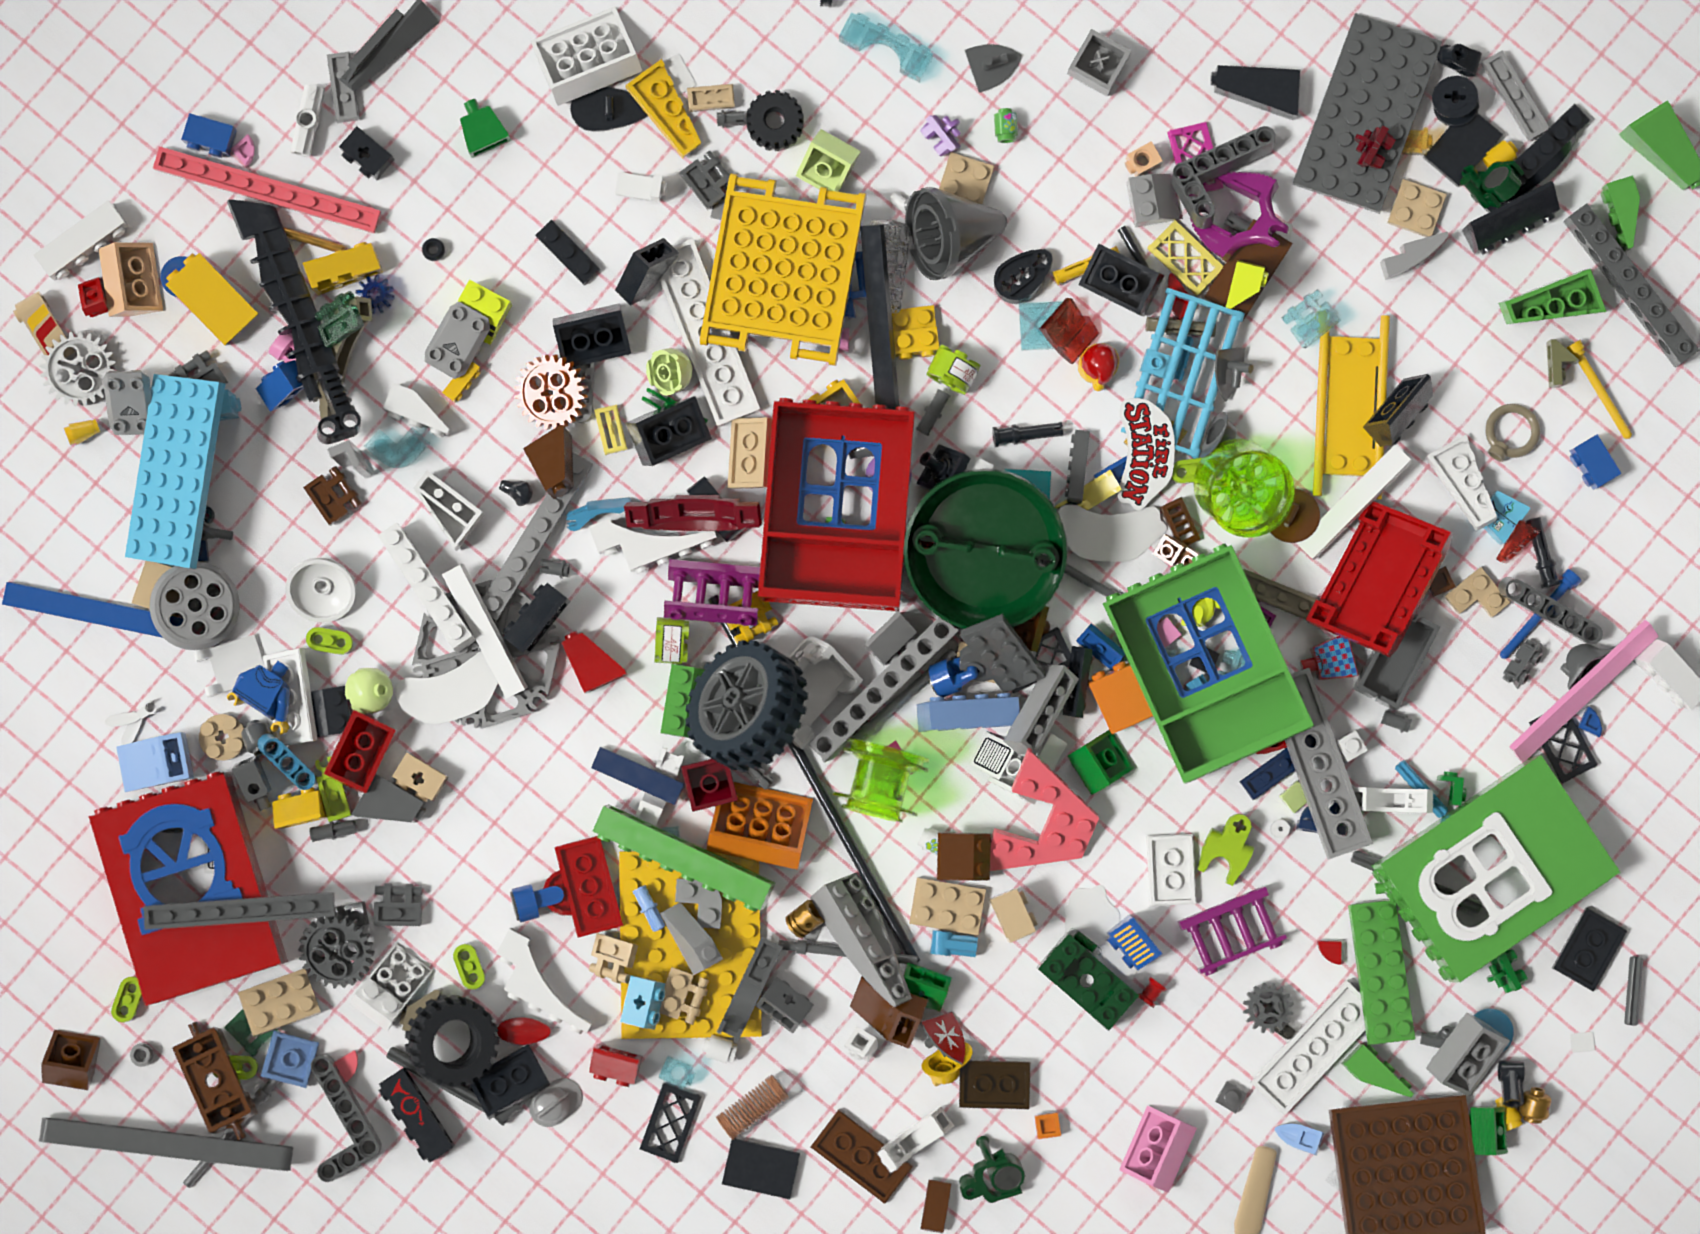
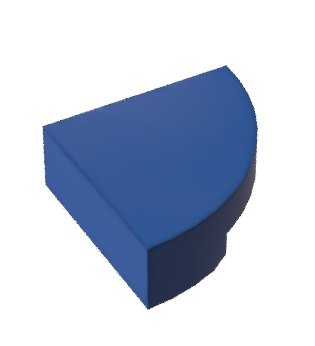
(1590, 722)

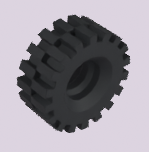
(779, 137)

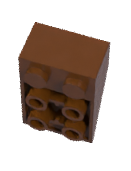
(894, 1023)

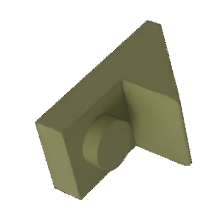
(1556, 357)

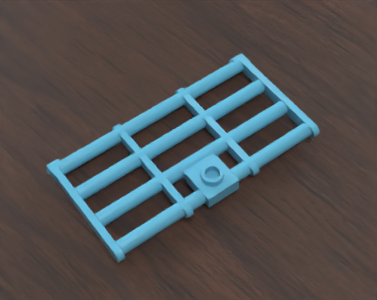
(1165, 366)

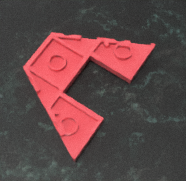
(1066, 828)

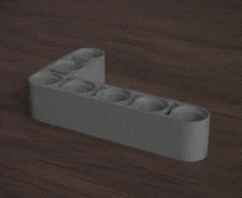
(1216, 168)
(347, 1120)

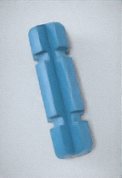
(1183, 360)

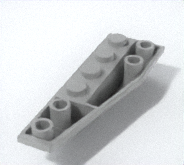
(862, 935)

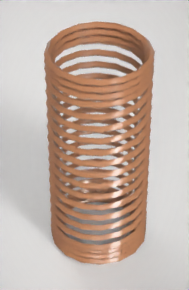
(777, 1089)

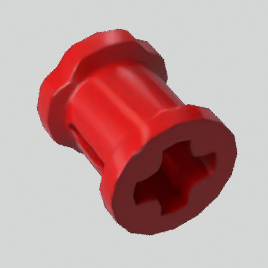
(1152, 992)

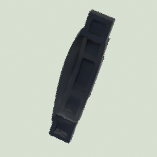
(1548, 150)

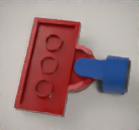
(576, 890)

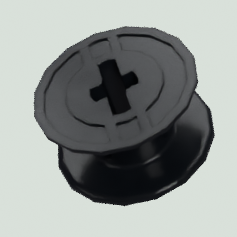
(1453, 89)

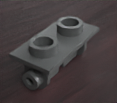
(1520, 671)

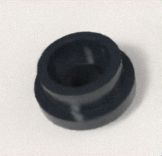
(430, 243)

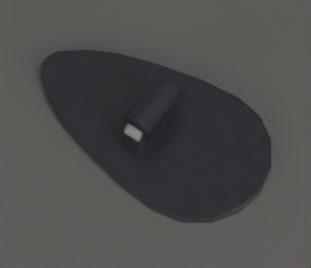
(606, 110)

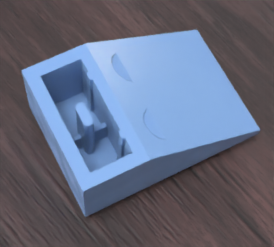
(155, 762)

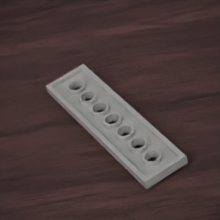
(1333, 770)

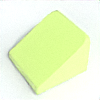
(1293, 797)

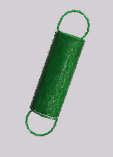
(1086, 942)

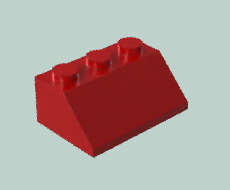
(359, 752)

